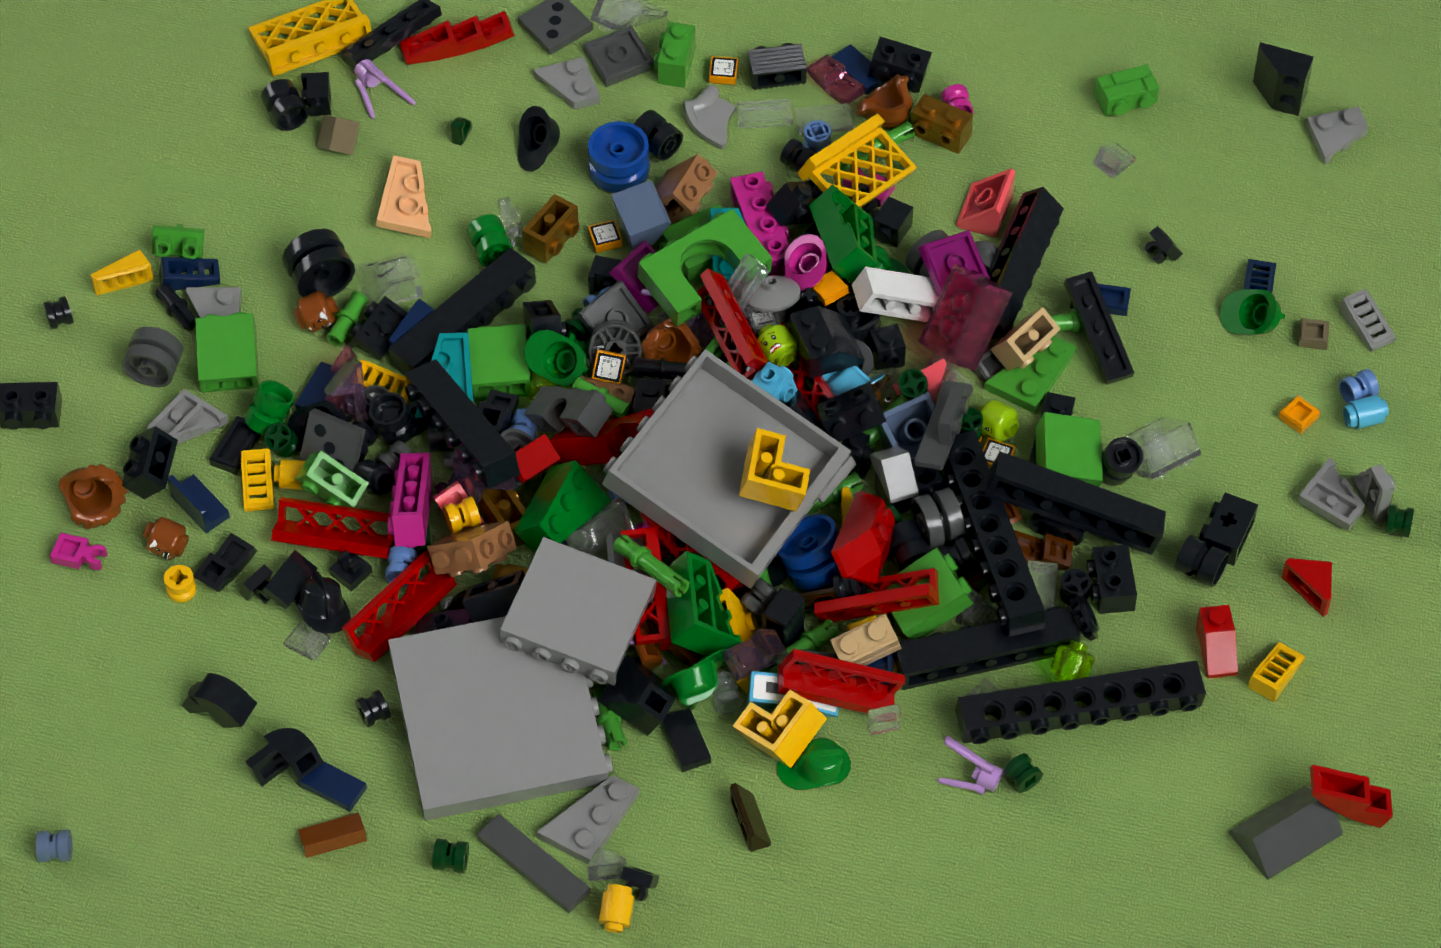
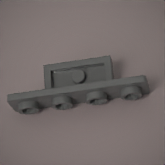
(944, 425)

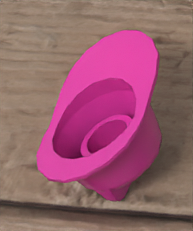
(806, 261)

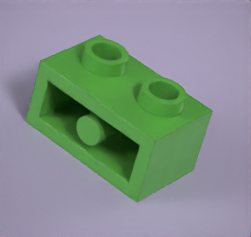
(676, 54)
(331, 480)

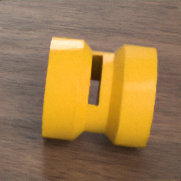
(467, 513)

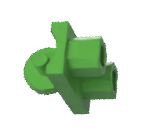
(177, 241)

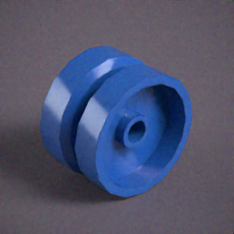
(618, 156)
(809, 552)

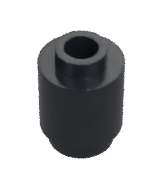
(377, 475)

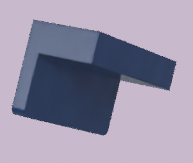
(198, 502)

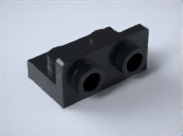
(378, 328)

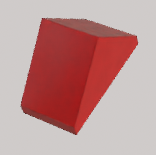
(536, 458)
(1311, 581)

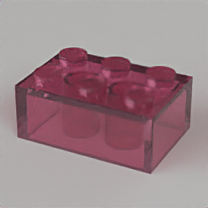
(965, 317)

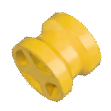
(185, 588)

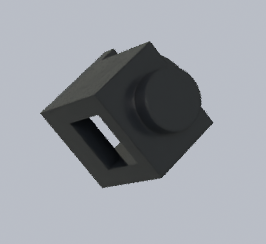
(317, 93)
(599, 273)
(860, 451)

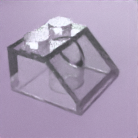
(1165, 446)

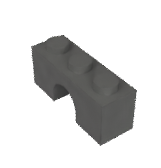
(578, 409)

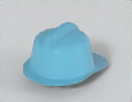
(848, 379)

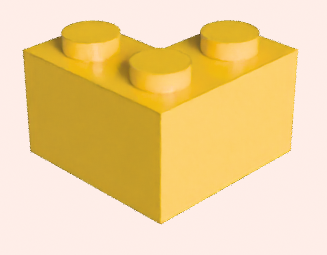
(770, 479)
(784, 731)

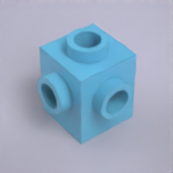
(776, 381)

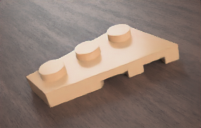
(403, 199)

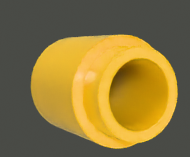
(287, 472)
(616, 908)

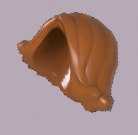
(890, 101)
(671, 342)
(93, 495)

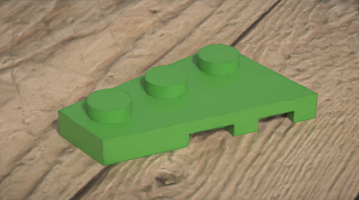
(1030, 385)

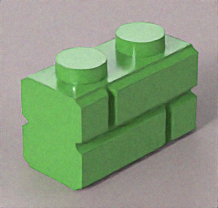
(1126, 90)

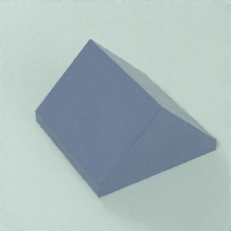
(641, 214)
(907, 424)

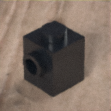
(892, 221)
(887, 347)

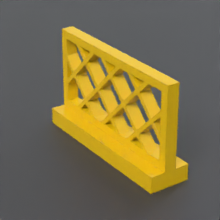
(313, 43)
(848, 145)

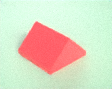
(987, 204)

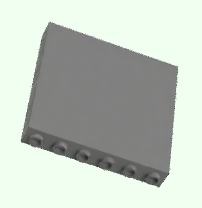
(691, 463)
(493, 721)

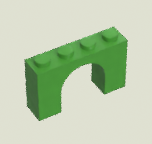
(662, 274)

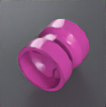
(957, 96)

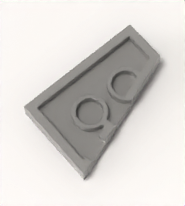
(590, 819)

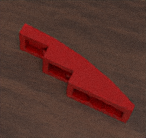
(451, 41)

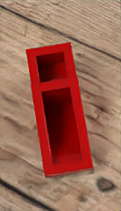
(1351, 795)

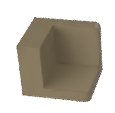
(338, 134)

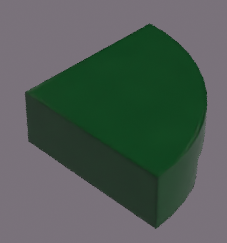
(460, 129)

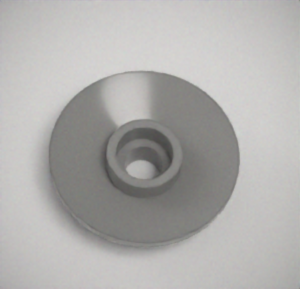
(775, 294)

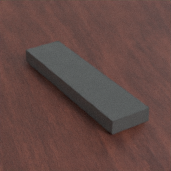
(533, 863)

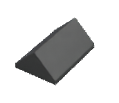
(1287, 832)

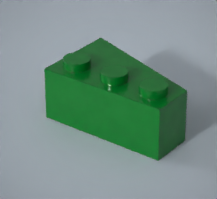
(845, 233)
(560, 505)
(698, 615)

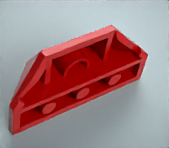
(864, 539)

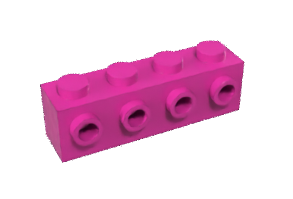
(751, 195)
(411, 500)

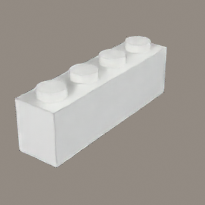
(895, 294)

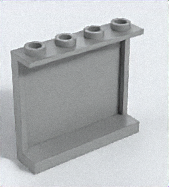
(577, 611)

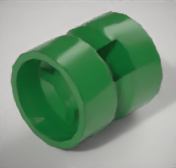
(488, 238)
(269, 407)

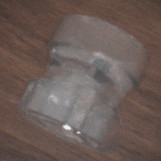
(726, 696)

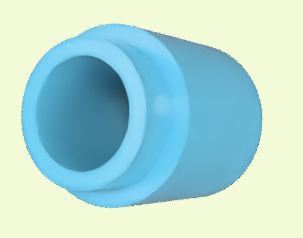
(1365, 412)

